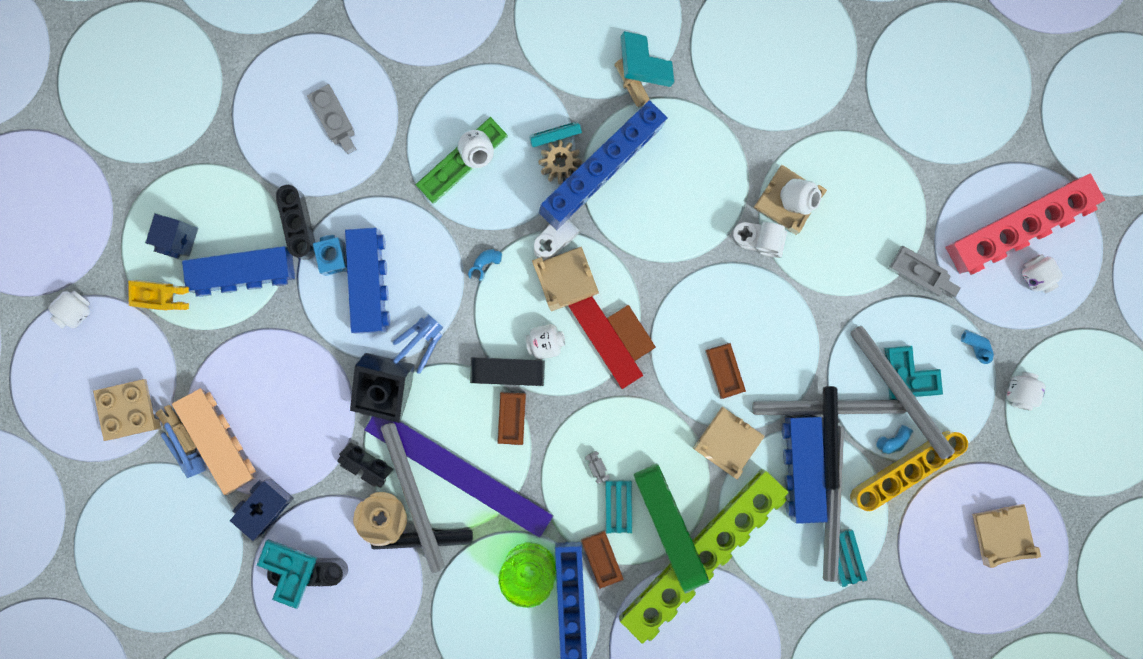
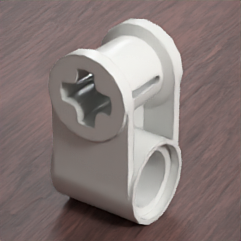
(556, 239)

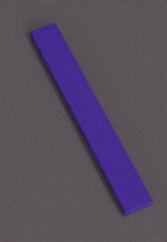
(467, 477)

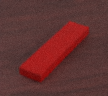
(606, 341)

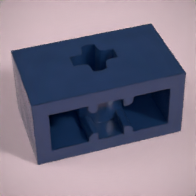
(171, 236)
(274, 502)

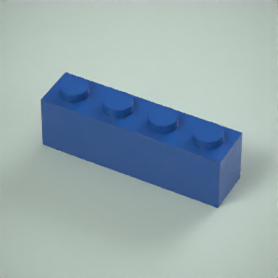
(238, 270)
(366, 281)
(805, 469)

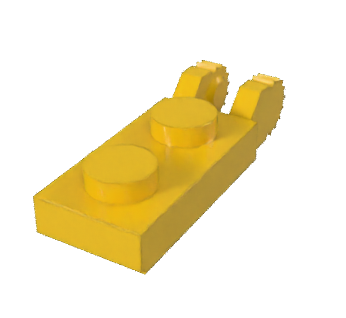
(155, 295)

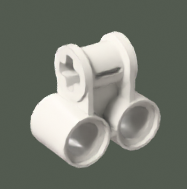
(766, 238)

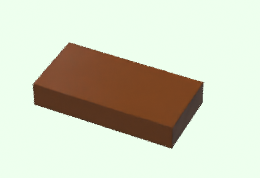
(631, 332)
(725, 371)
(511, 418)
(602, 559)

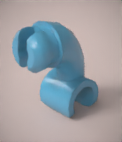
(486, 257)

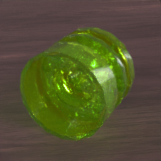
(516, 583)

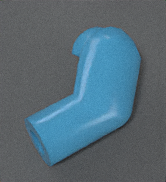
(980, 345)

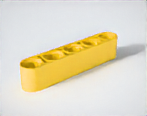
(896, 474)

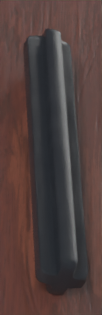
(831, 437)
(443, 538)

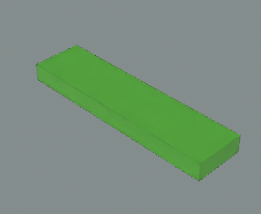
(452, 168)

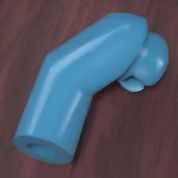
(895, 444)

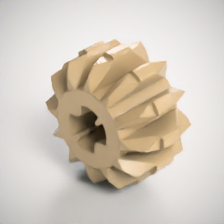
(559, 152)

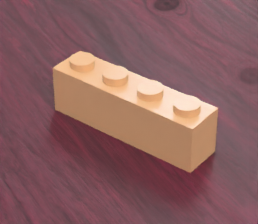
(213, 441)

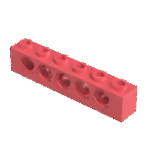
(1085, 197)

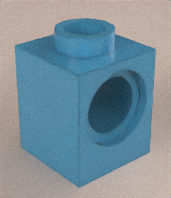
(339, 263)

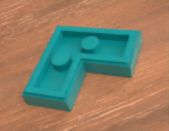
(640, 66)
(919, 382)
(293, 567)

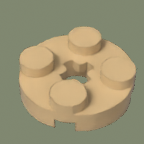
(372, 506)

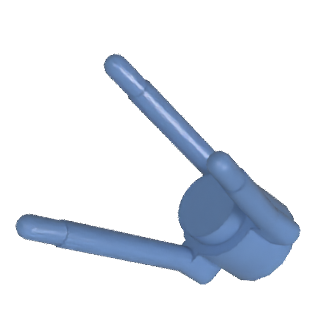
(426, 328)
(191, 464)

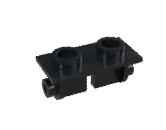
(355, 458)

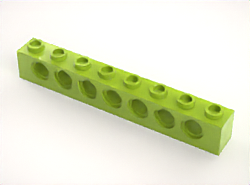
(706, 540)

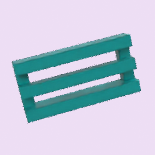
(555, 134)
(619, 529)
(853, 579)

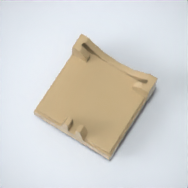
(771, 203)
(565, 278)
(125, 410)
(728, 442)
(1005, 535)

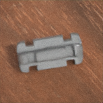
(597, 467)

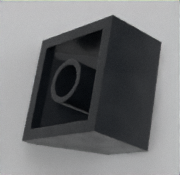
(381, 387)

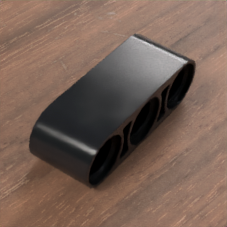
(287, 214)
(507, 371)
(321, 573)

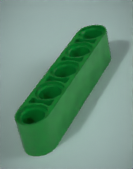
(671, 528)

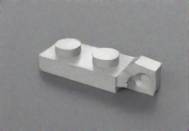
(333, 117)
(923, 273)

